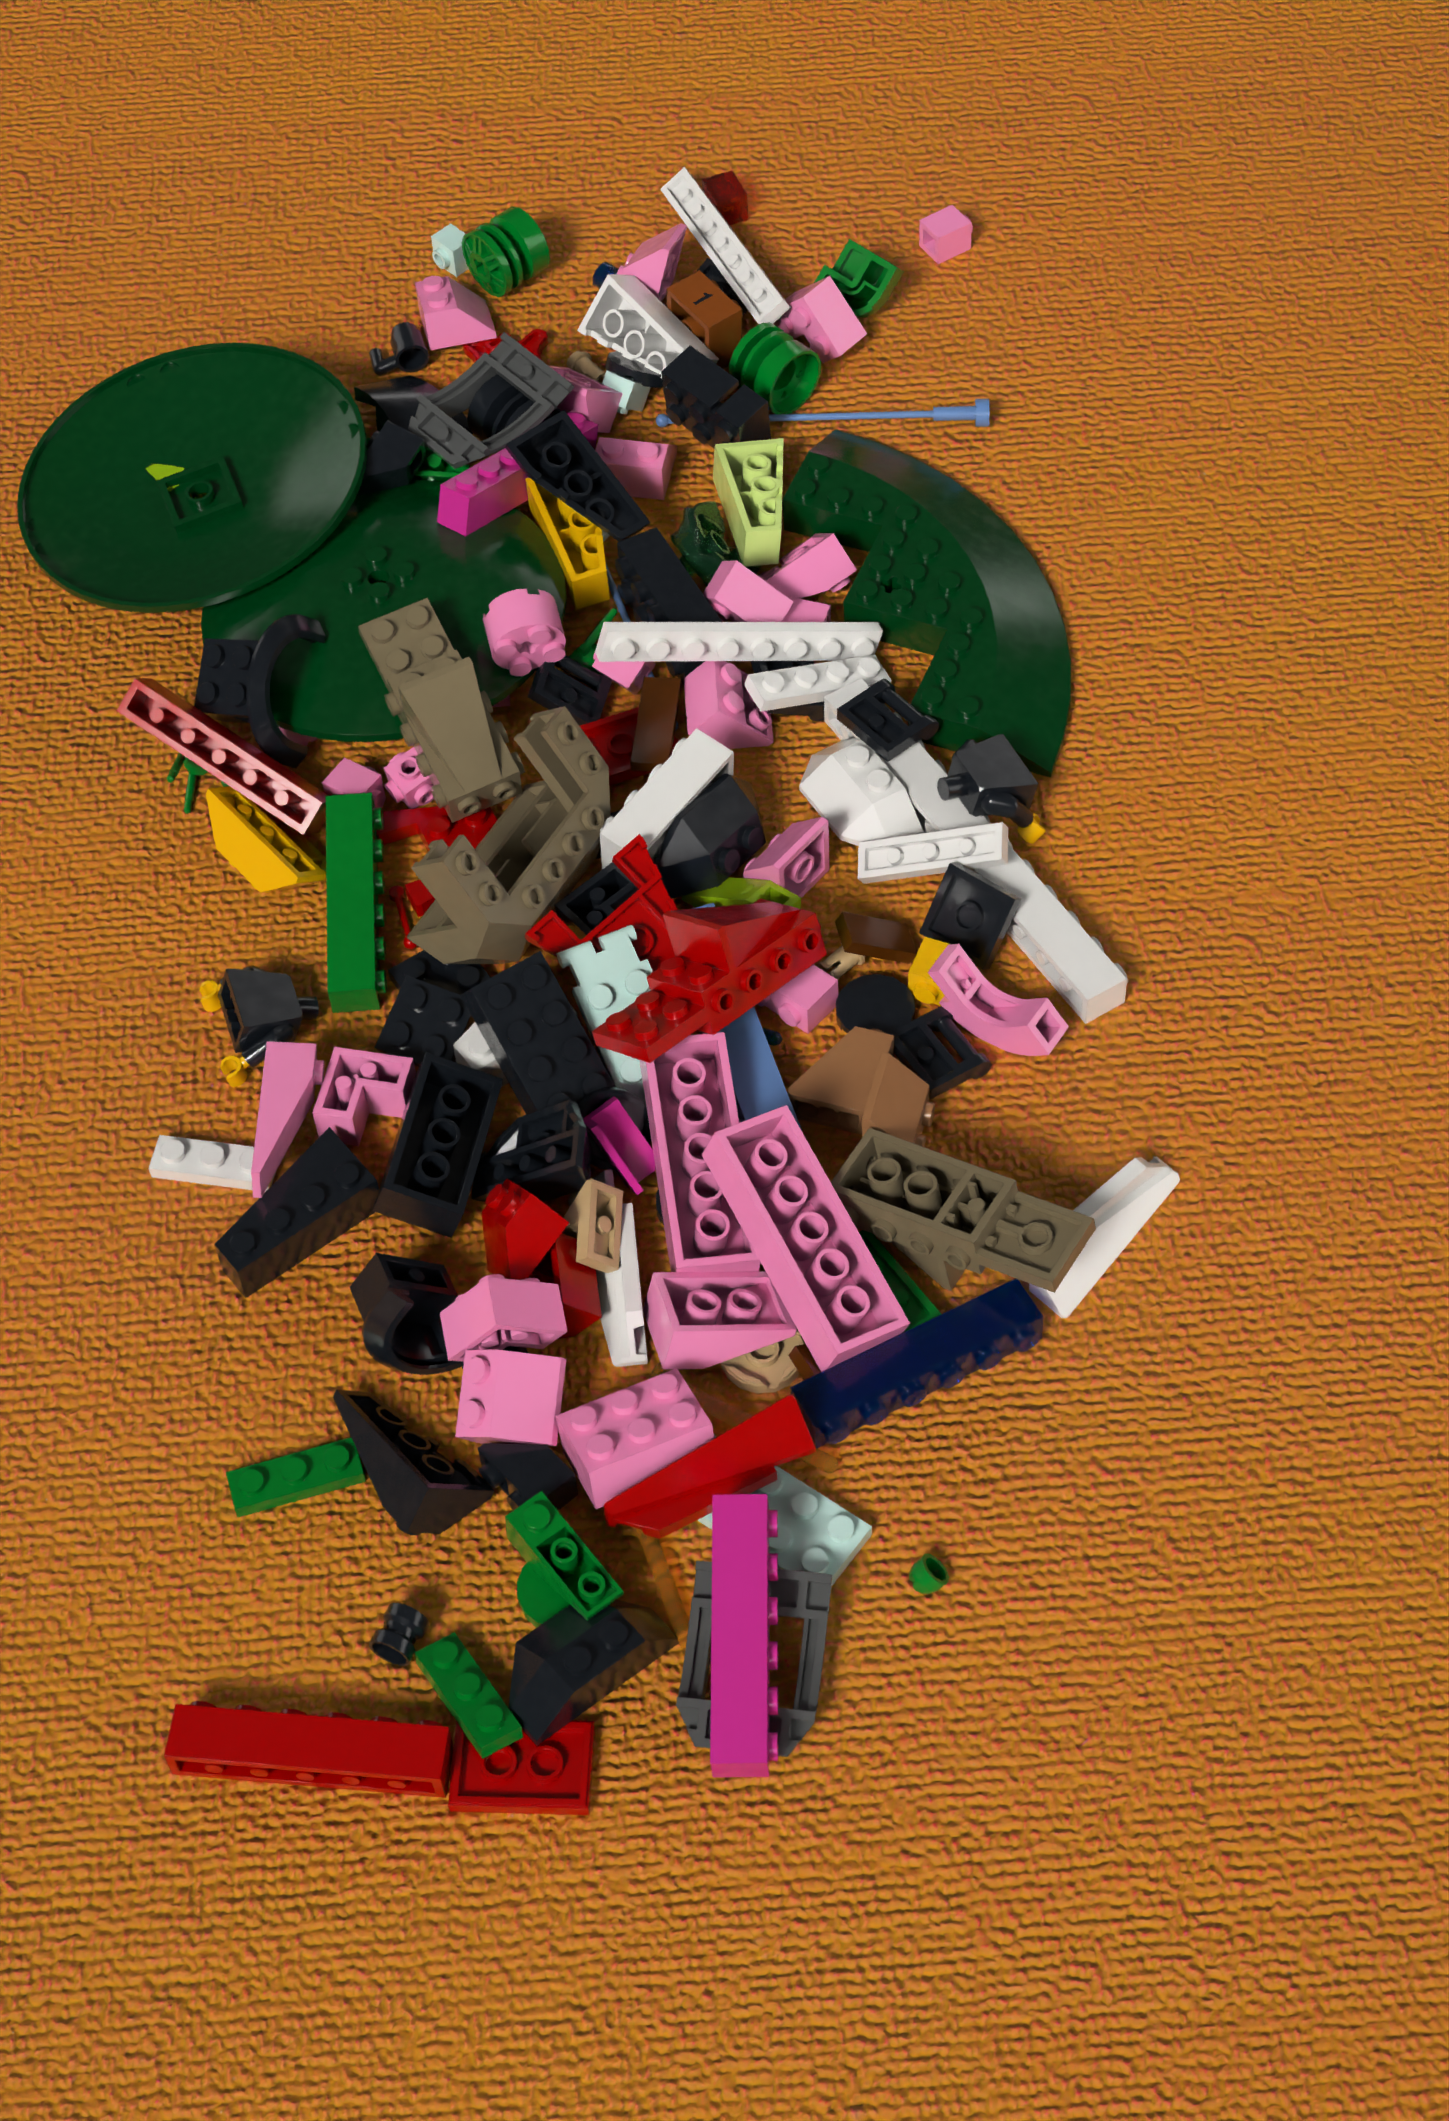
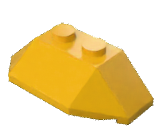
(260, 844)

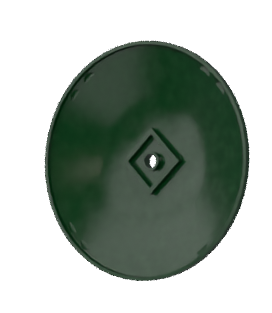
(250, 427)
(394, 538)

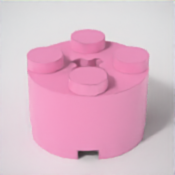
(524, 631)

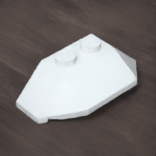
(858, 794)

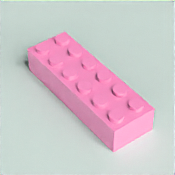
(687, 1102)
(804, 1237)

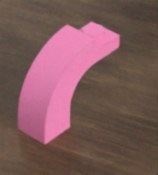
(1000, 1019)

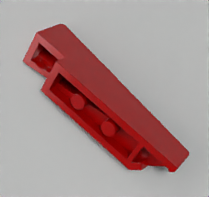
(728, 1464)

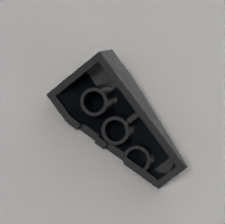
(571, 469)
(406, 1470)

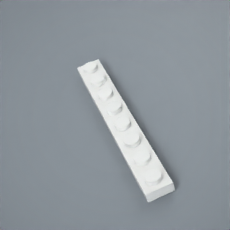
(725, 248)
(736, 641)

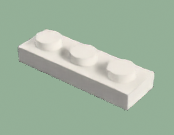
(203, 1162)

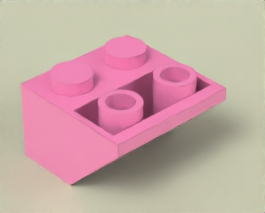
(723, 707)

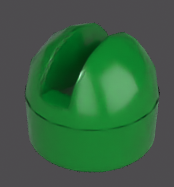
(928, 1574)

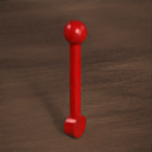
(397, 895)

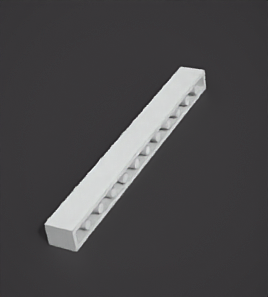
(1041, 924)

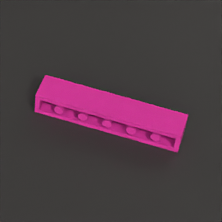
(491, 487)
(741, 1636)

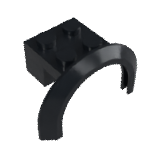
(238, 678)
(402, 1313)

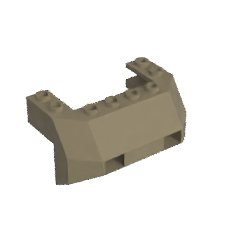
(526, 859)

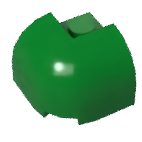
(863, 279)

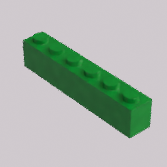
(352, 903)

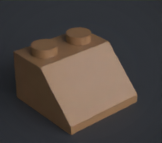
(898, 1102)

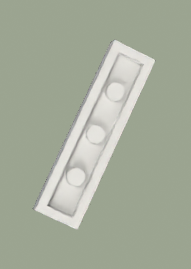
(810, 682)
(932, 852)

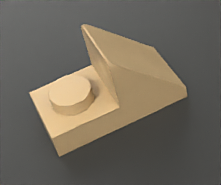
(596, 1224)

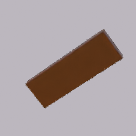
(655, 722)

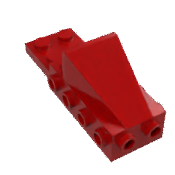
(720, 970)

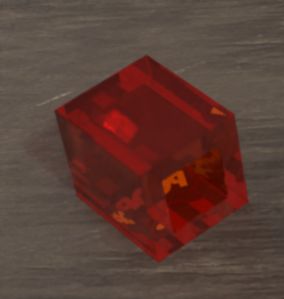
(727, 196)

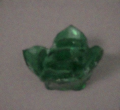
(702, 541)

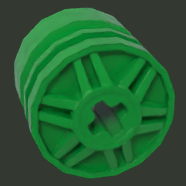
(505, 251)
(776, 367)

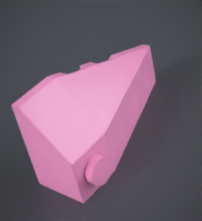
(812, 568)
(285, 1099)

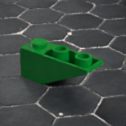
(560, 1556)

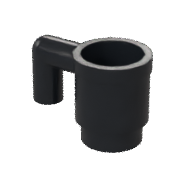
(408, 350)

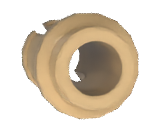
(582, 364)
(842, 961)

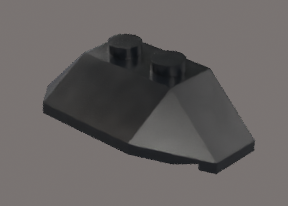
(711, 838)
(539, 1152)
(579, 1661)

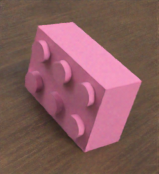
(632, 1434)

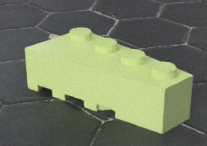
(750, 492)

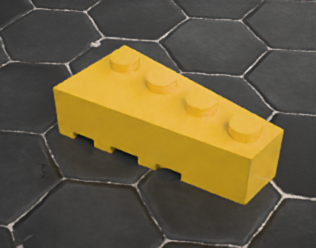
(575, 544)

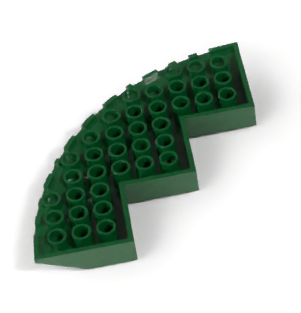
(948, 585)

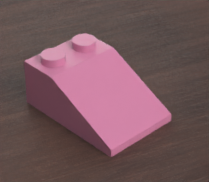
(713, 1316)

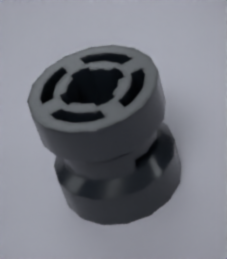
(399, 1633)

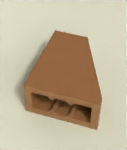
(839, 1082)

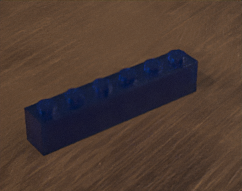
(918, 1363)

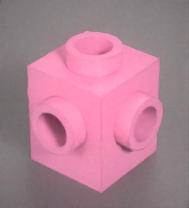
(406, 781)

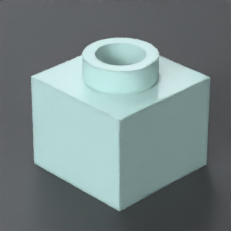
(448, 250)
(633, 395)

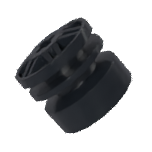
(496, 407)

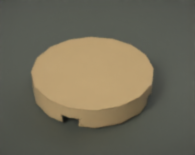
(765, 1368)

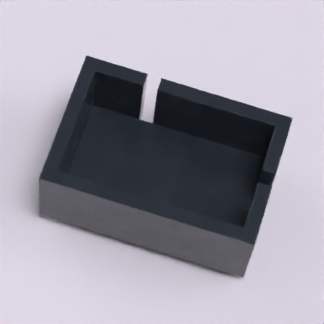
(694, 397)

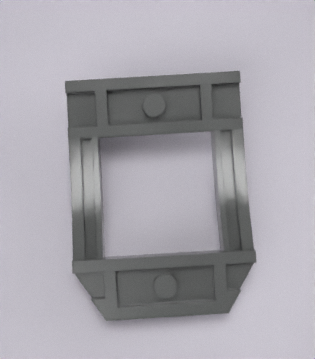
(518, 368)
(799, 1597)

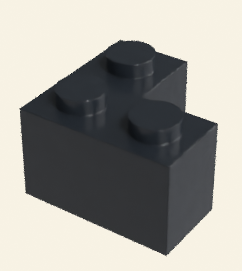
(595, 900)

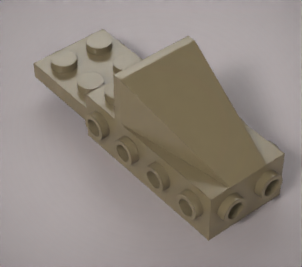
(442, 711)
(957, 1214)

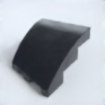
(397, 400)

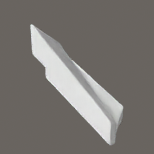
(1119, 1213)
(621, 1294)

